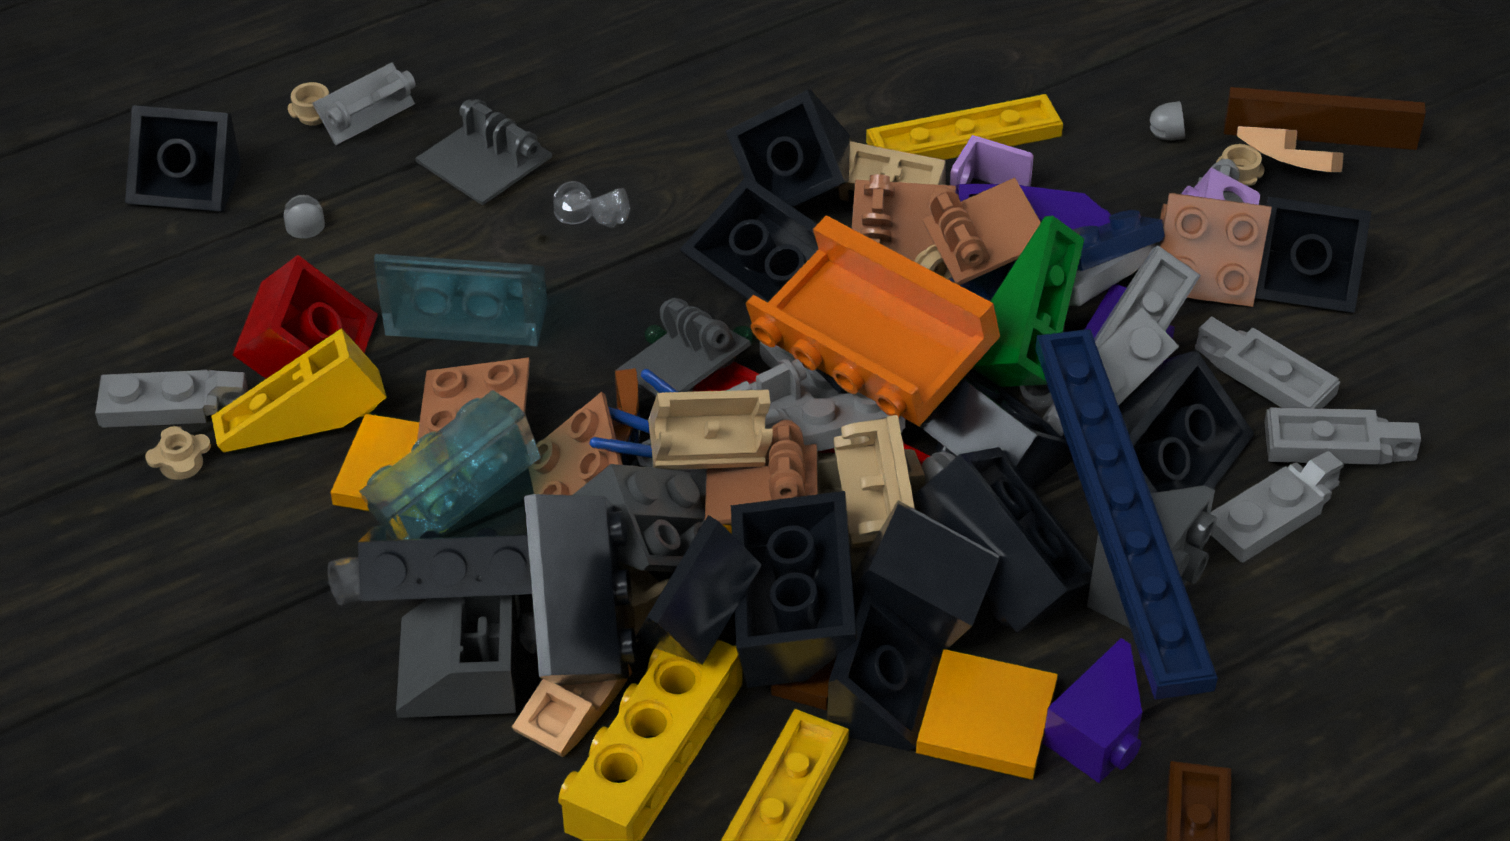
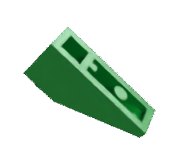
(1032, 303)

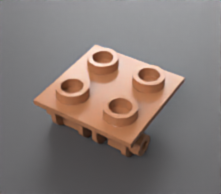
(894, 213)
(981, 230)
(1218, 242)
(453, 387)
(566, 455)
(788, 473)

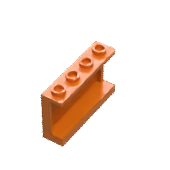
(877, 323)

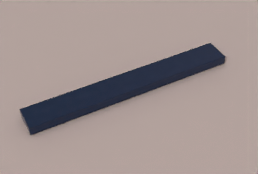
(1125, 517)

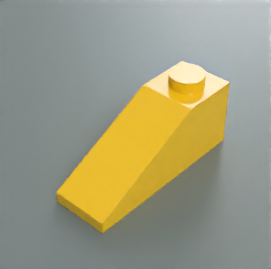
(306, 397)

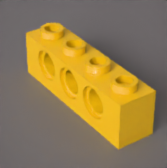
(676, 705)

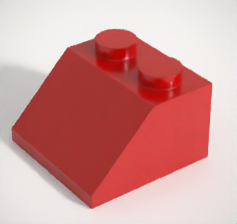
(295, 313)

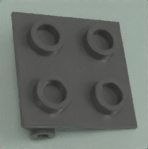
(484, 153)
(689, 350)

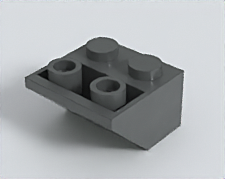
(659, 512)
(1187, 528)
(458, 657)

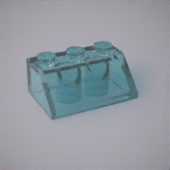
(461, 299)
(452, 469)

